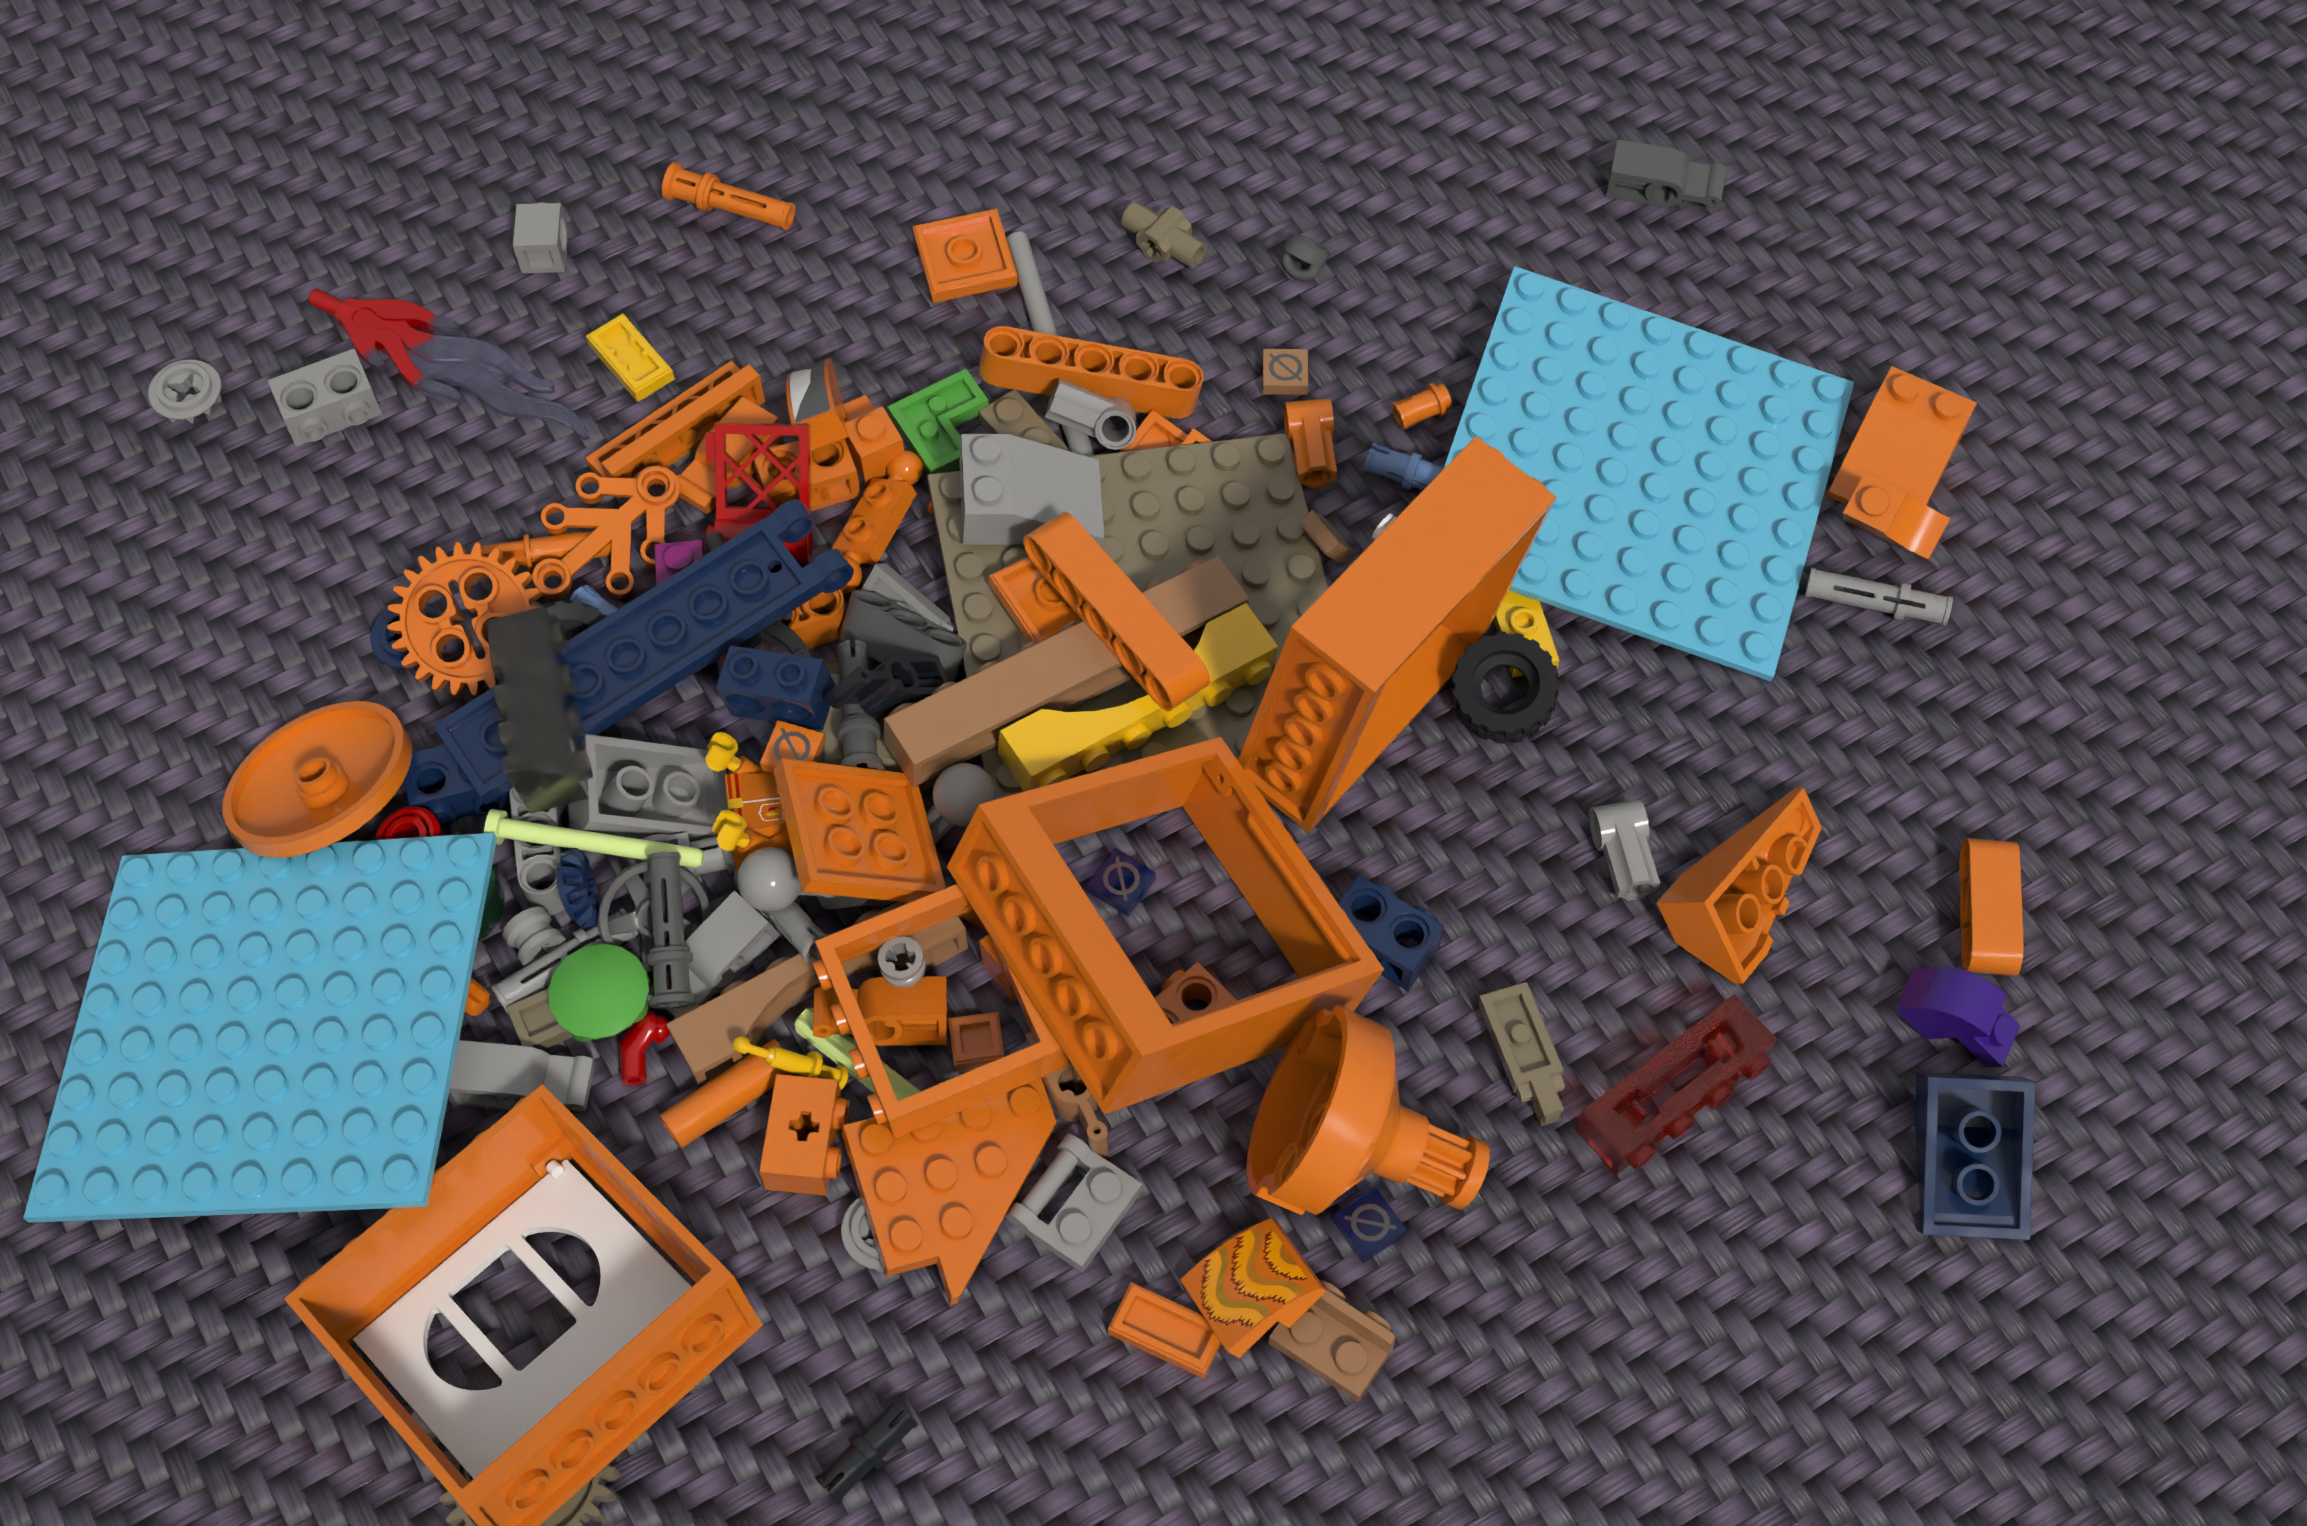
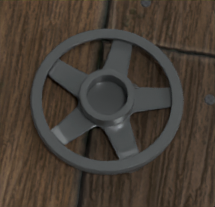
(641, 918)

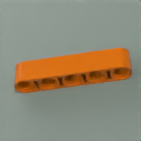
(1037, 360)
(1116, 611)

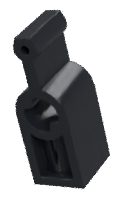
(889, 684)

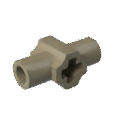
(1164, 234)

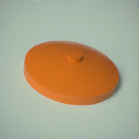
(317, 779)

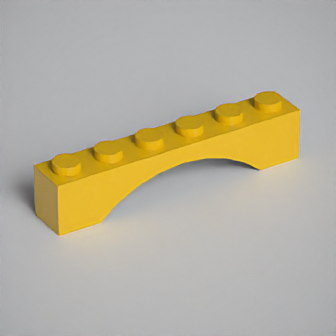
(1059, 744)

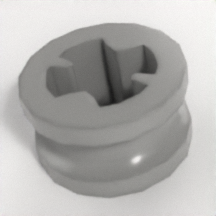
(897, 946)

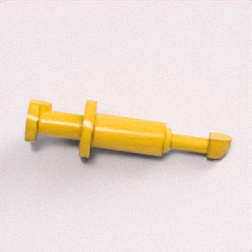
(793, 1062)

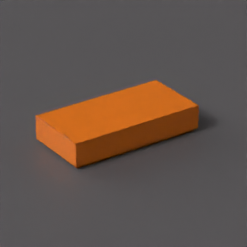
(1165, 1330)

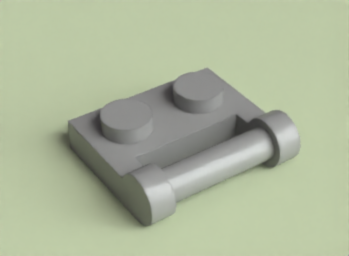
(1088, 1213)

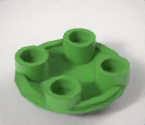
(598, 992)

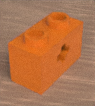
(796, 1107)

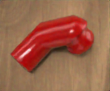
(635, 1043)

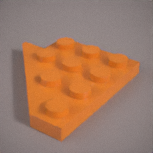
(948, 1183)

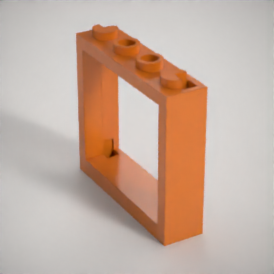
(953, 1094)

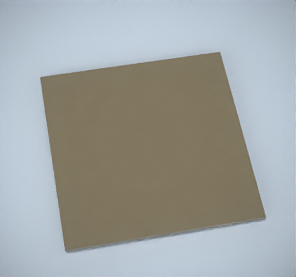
(1157, 519)

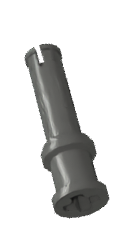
(857, 729)
(671, 961)

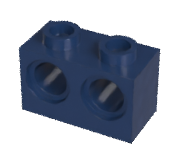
(775, 687)
(457, 797)
(1392, 922)

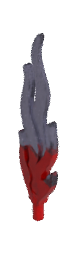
(420, 356)

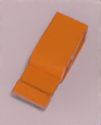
(698, 479)
(891, 1012)

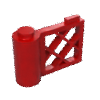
(736, 519)

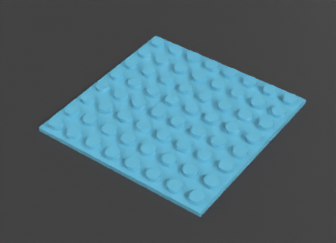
(1673, 464)
(267, 1032)

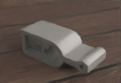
(725, 947)
(503, 1074)

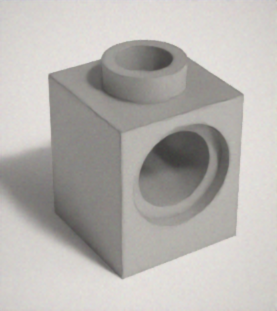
(540, 237)

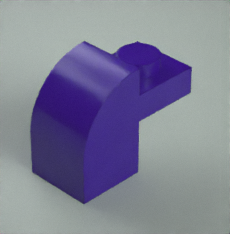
(1959, 1006)

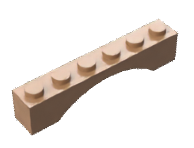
(749, 1008)

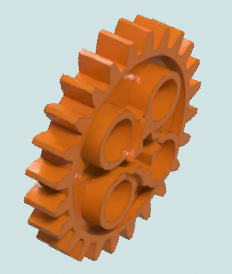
(427, 636)

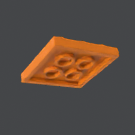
(857, 832)

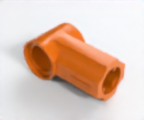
(1311, 433)

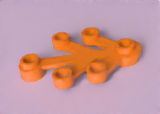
(610, 526)

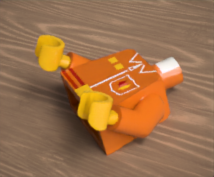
(753, 800)

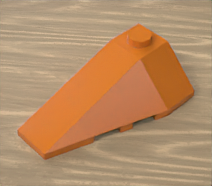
(1734, 892)

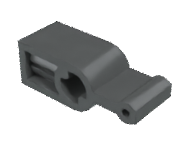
(1662, 176)

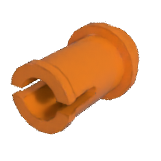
(1421, 406)

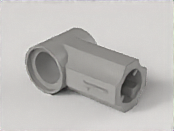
(1088, 411)
(1624, 836)

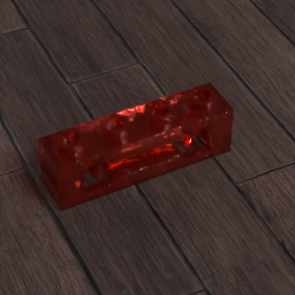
(1618, 1136)

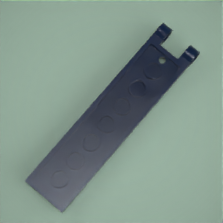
(664, 636)

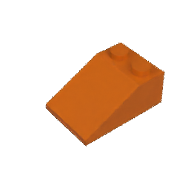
(1905, 437)

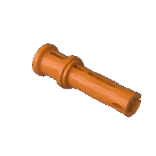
(710, 193)

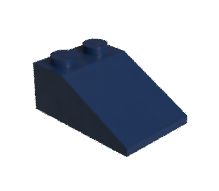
(1975, 1154)

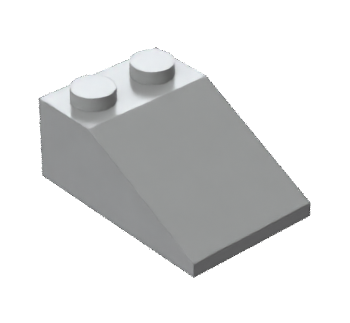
(1021, 484)
(648, 790)

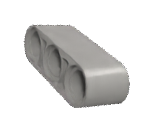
(539, 862)

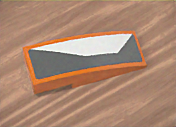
(817, 401)

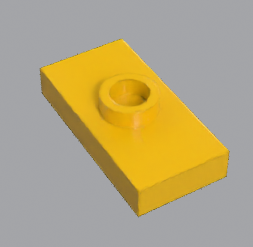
(630, 357)
(1525, 617)

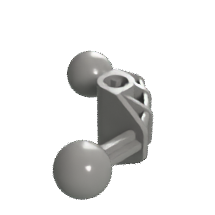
(770, 875)

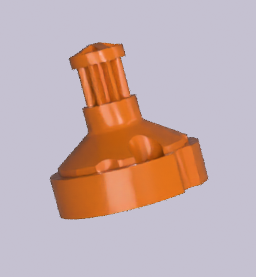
(1339, 1117)

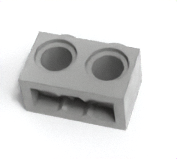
(324, 397)

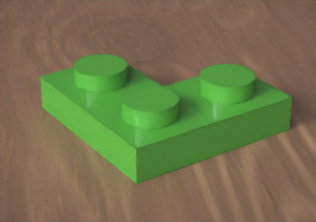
(930, 418)

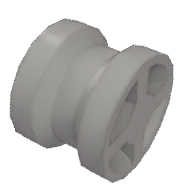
(532, 934)

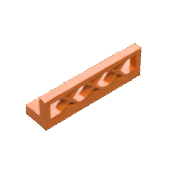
(677, 425)

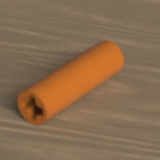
(720, 1098)

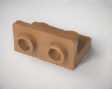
(1337, 1342)

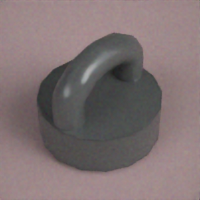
(1306, 250)

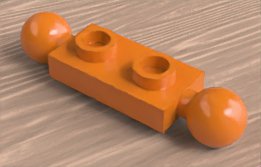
(878, 515)

